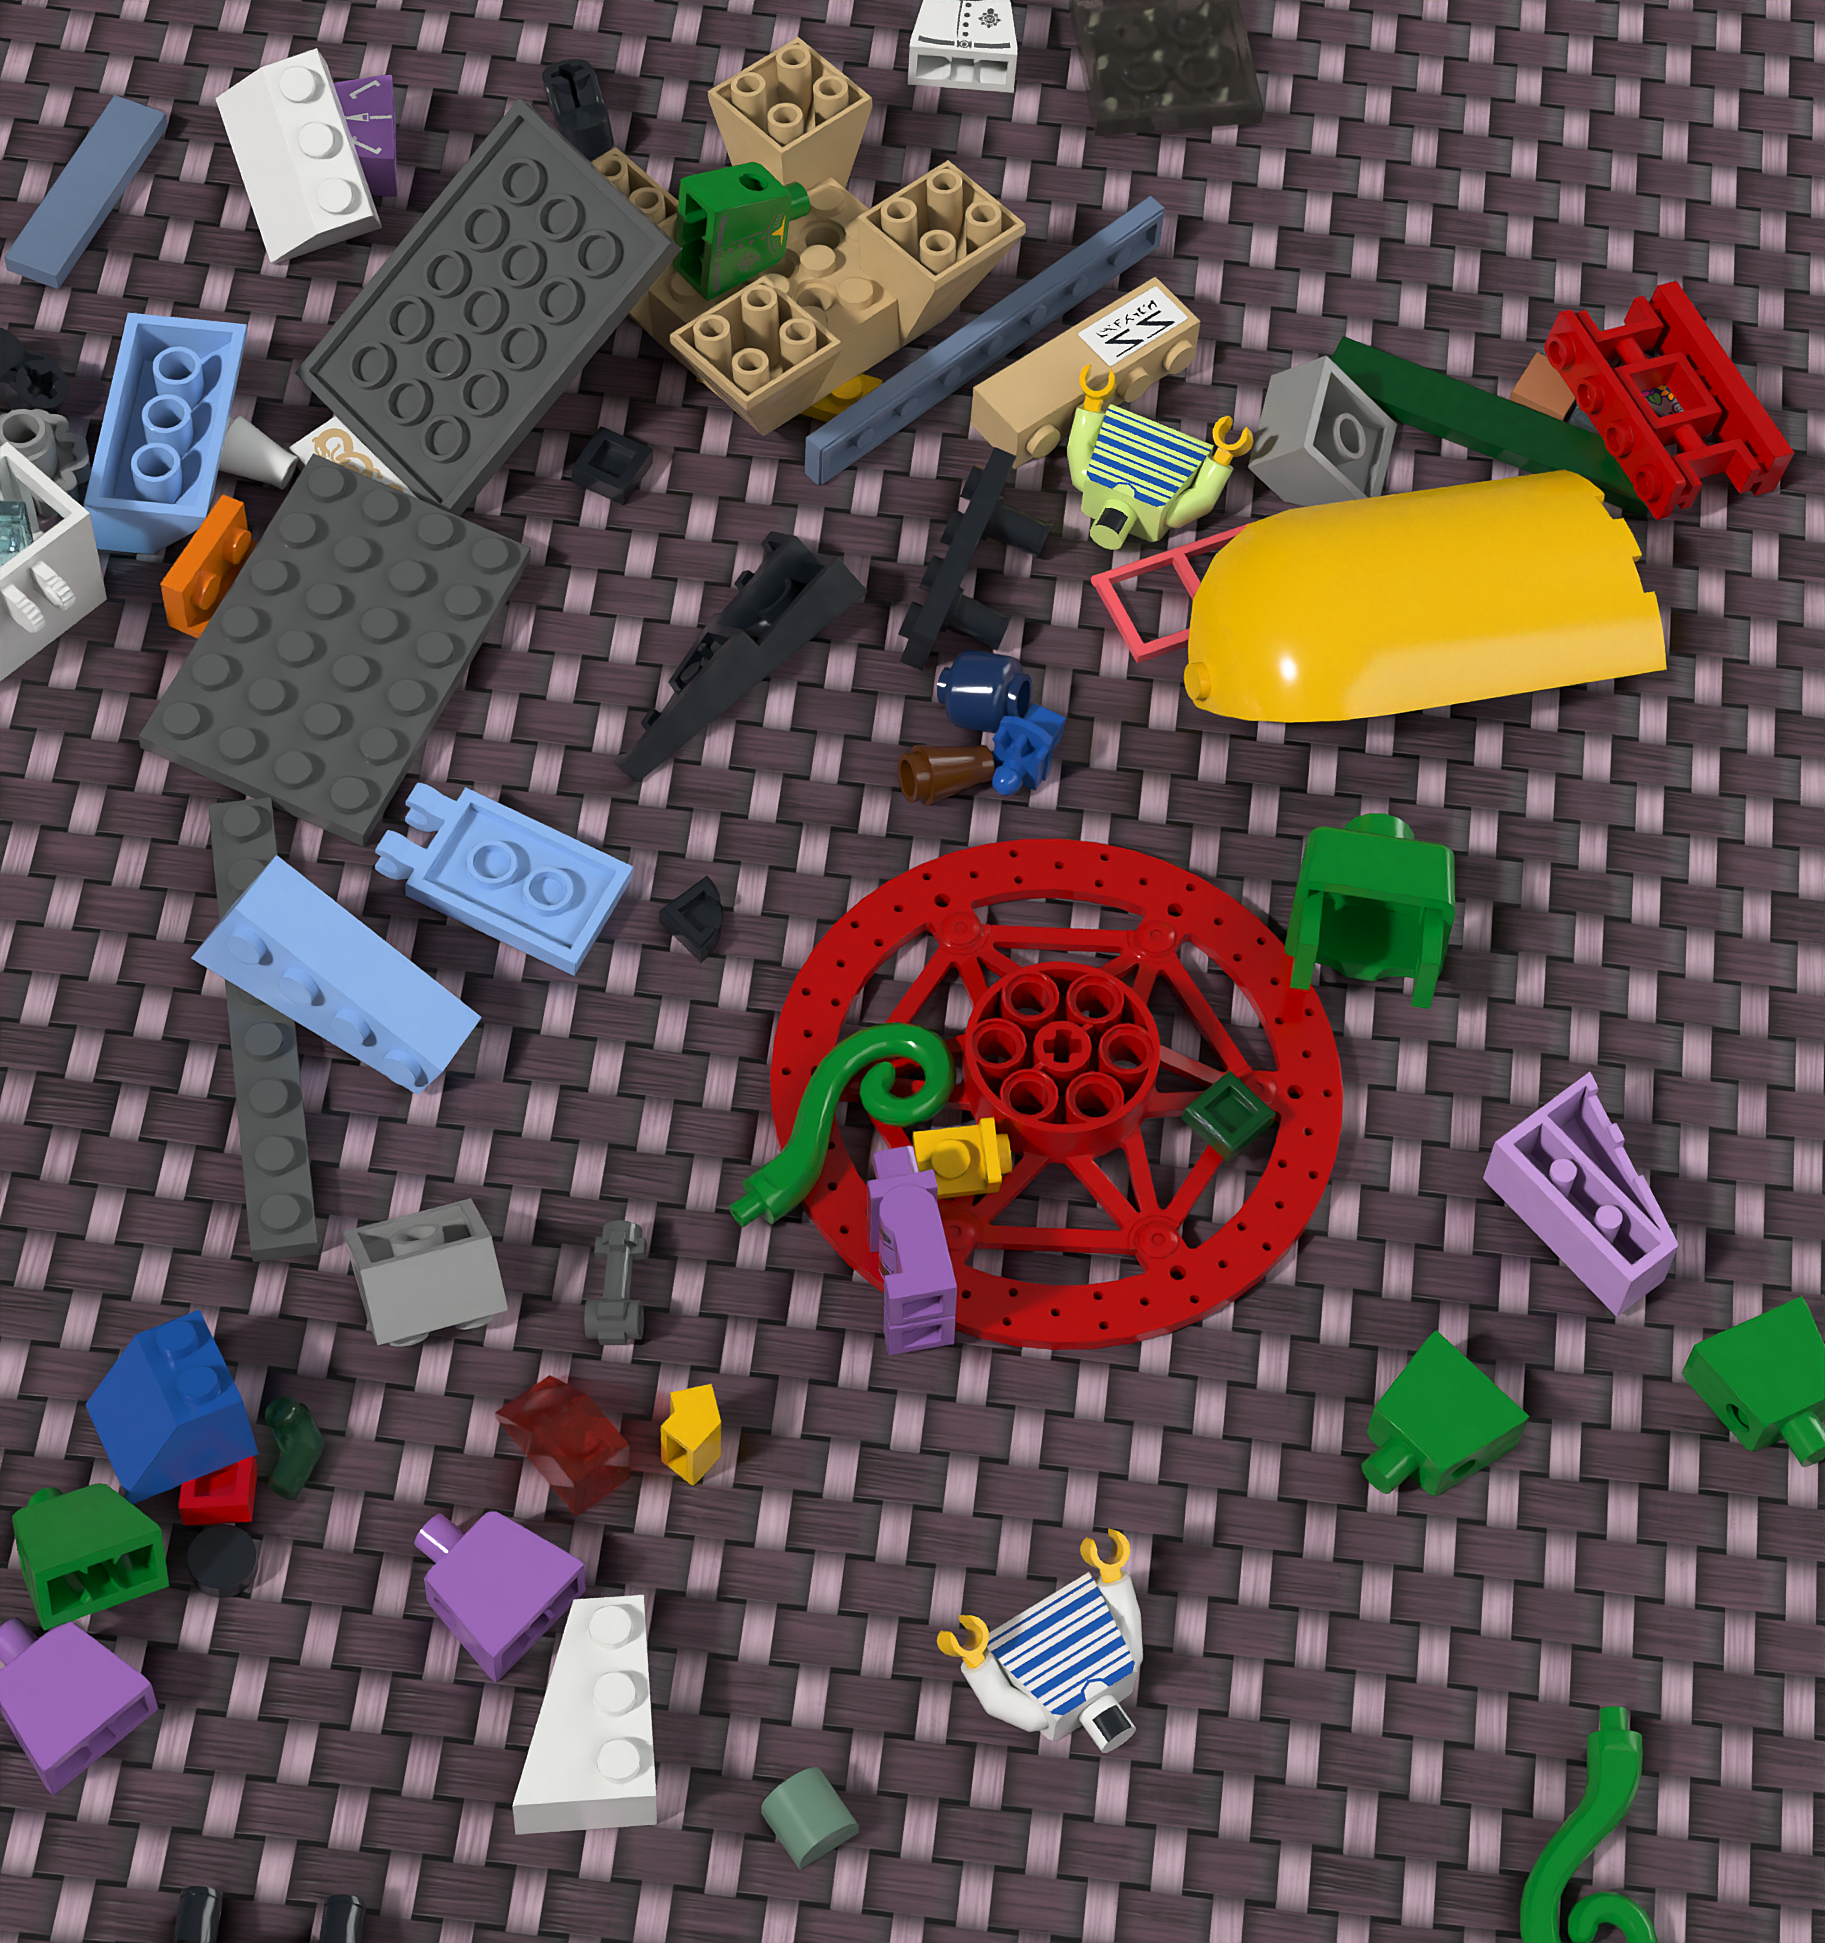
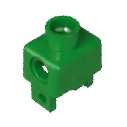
(1373, 905)

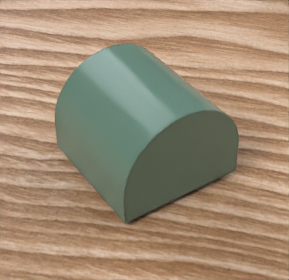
(808, 1816)

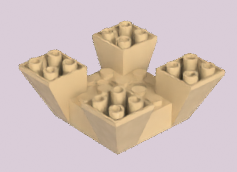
(850, 276)

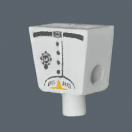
(964, 45)

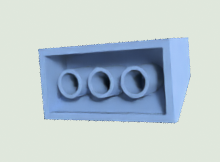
(163, 431)

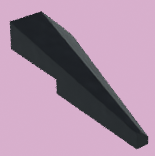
(764, 624)

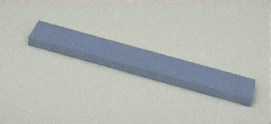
(983, 342)

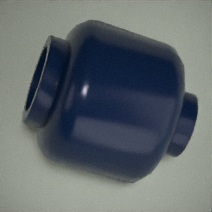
(983, 690)

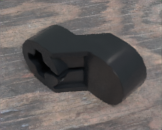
(578, 106)
(29, 377)

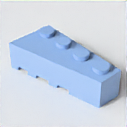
(336, 978)

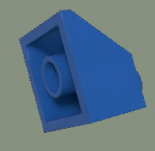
(170, 1410)

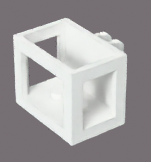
(51, 579)

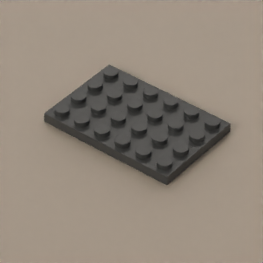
(487, 310)
(336, 649)

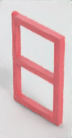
(1179, 558)

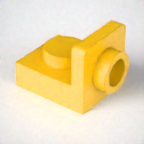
(964, 1158)

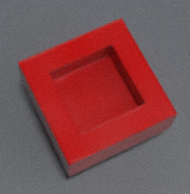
(220, 1495)

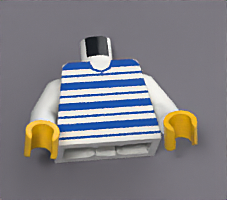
(1063, 1657)

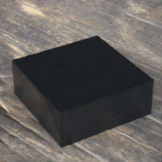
(612, 465)

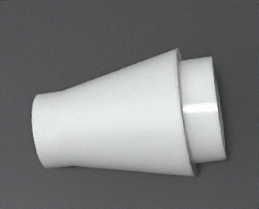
(254, 455)

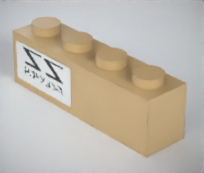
(1036, 398)

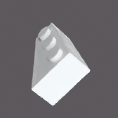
(594, 1730)

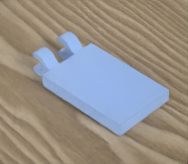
(506, 875)

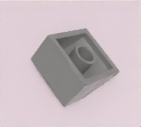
(1321, 437)
(426, 1273)

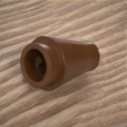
(941, 771)

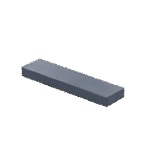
(86, 192)

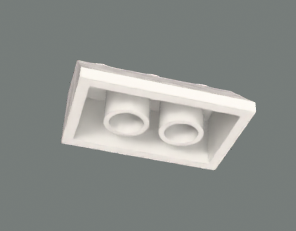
(297, 157)

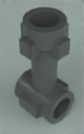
(616, 1315)

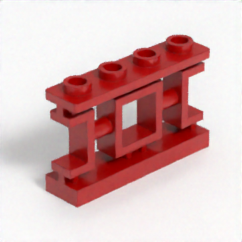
(1699, 378)

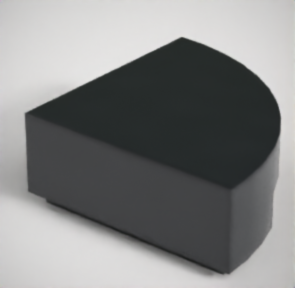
(695, 918)

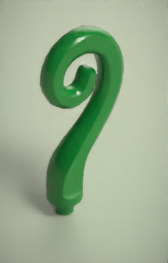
(795, 1170)
(1610, 1790)

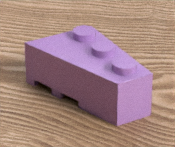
(1583, 1197)

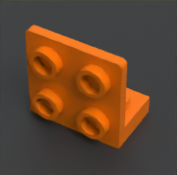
(207, 567)

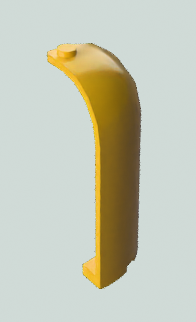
(1421, 603)

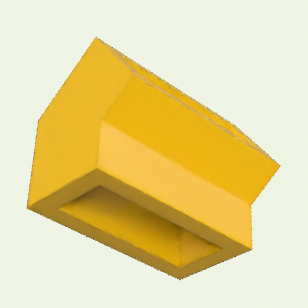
(691, 1433)

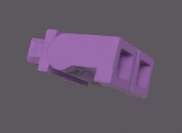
(912, 1253)

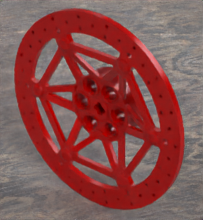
(1060, 1133)

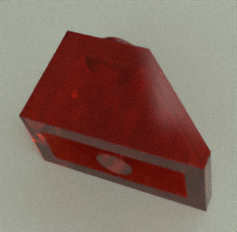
(568, 1442)

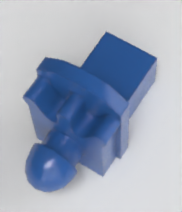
(1025, 749)

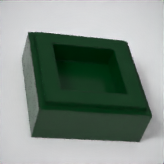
(1228, 1116)

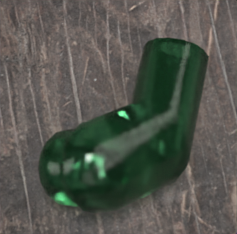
(299, 1444)

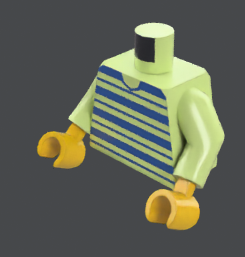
(1141, 473)

